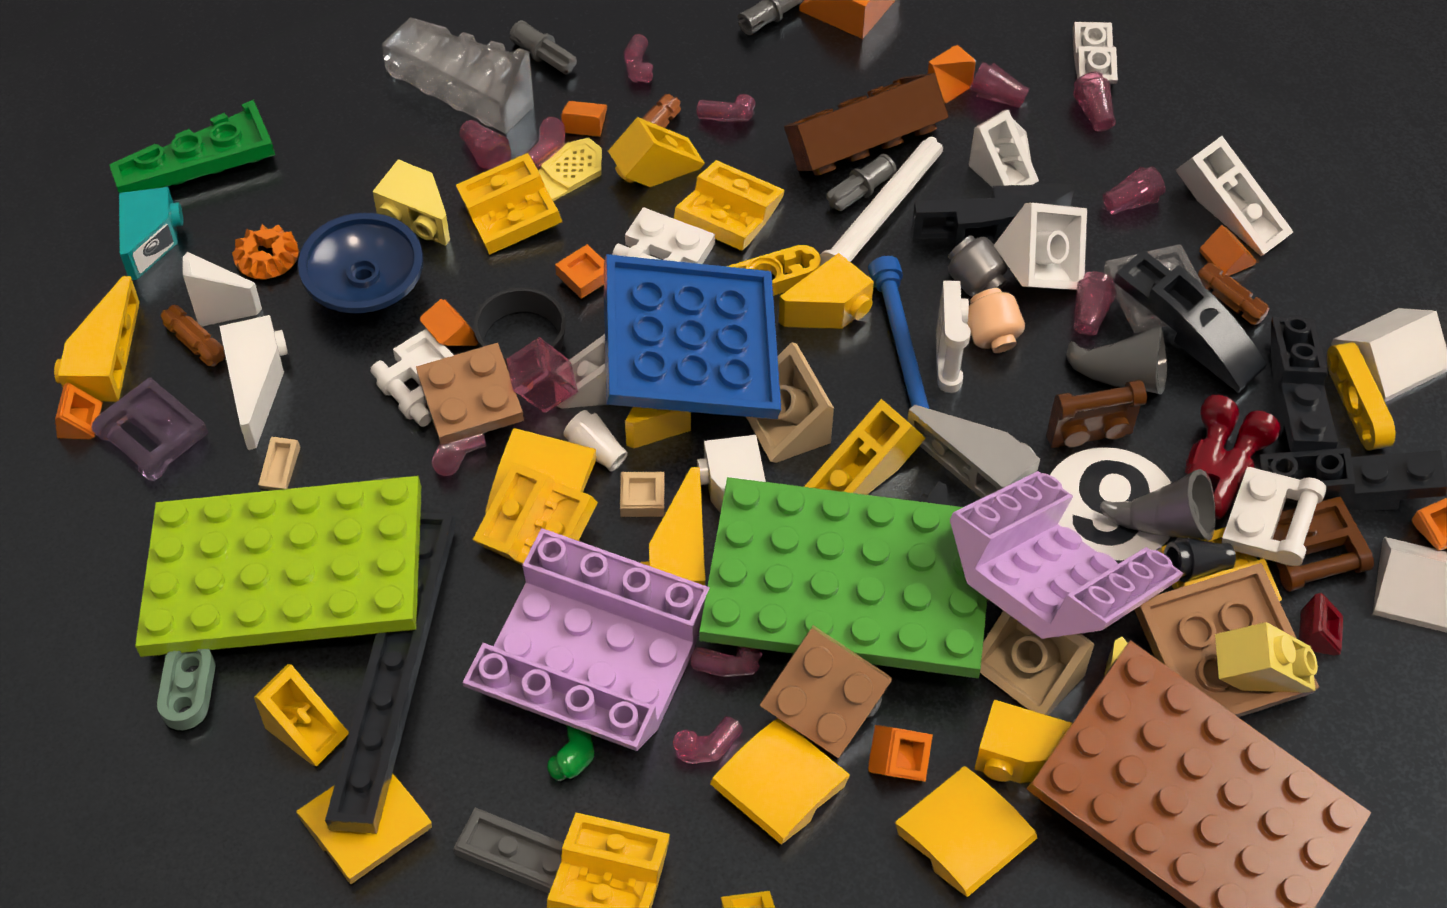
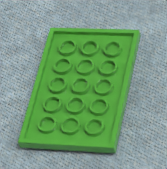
(851, 564)

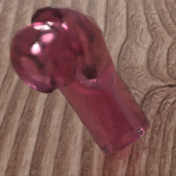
(550, 141)
(709, 748)

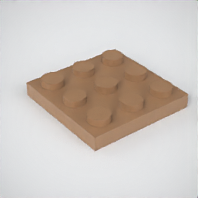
(1184, 627)

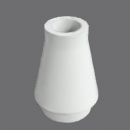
(593, 433)

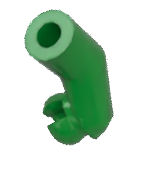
(573, 756)

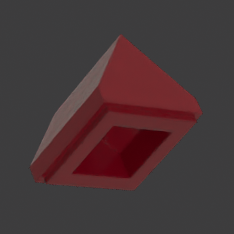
(1321, 626)

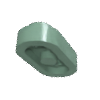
(185, 688)

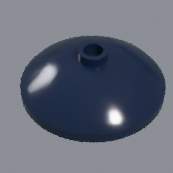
(360, 262)

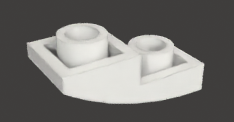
(1094, 49)

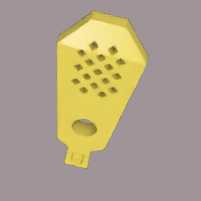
(571, 167)

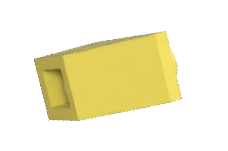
(414, 200)
(1265, 660)

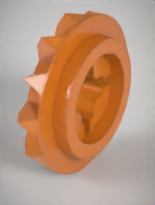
(259, 263)

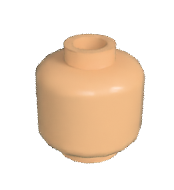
(995, 320)

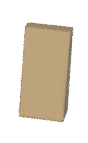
(279, 463)

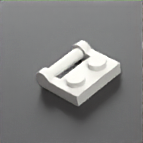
(951, 336)
(1259, 511)

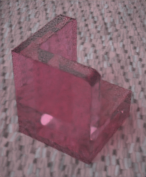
(541, 375)

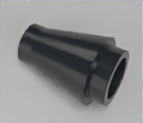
(1199, 557)

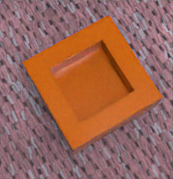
(582, 271)

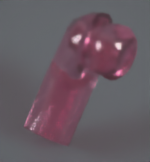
(633, 55)
(726, 111)
(450, 456)
(726, 665)

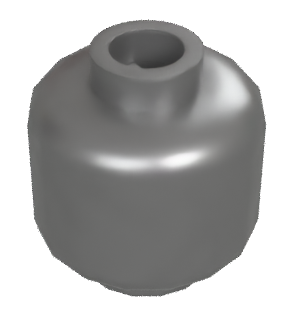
(977, 265)

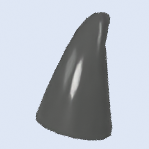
(1125, 361)
(1174, 510)

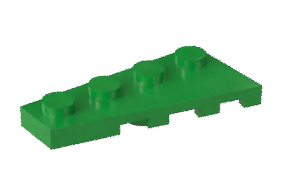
(193, 155)

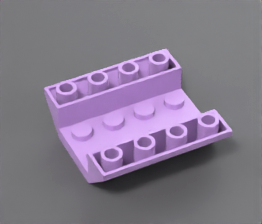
(1045, 571)
(593, 641)

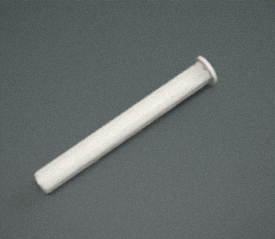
(885, 201)

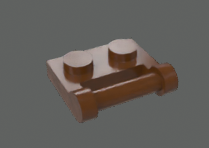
(1095, 415)
(1329, 528)

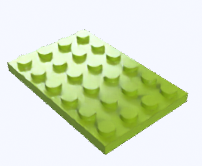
(282, 566)

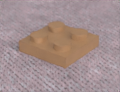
(469, 393)
(825, 691)

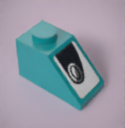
(147, 228)

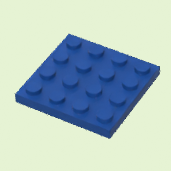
(690, 337)

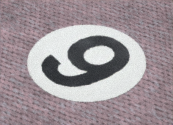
(1108, 476)

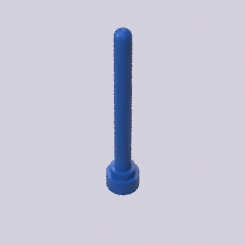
(887, 276)

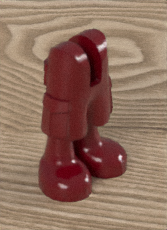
(1228, 467)

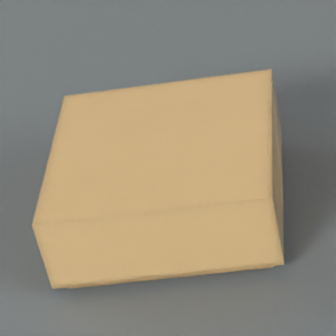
(642, 494)

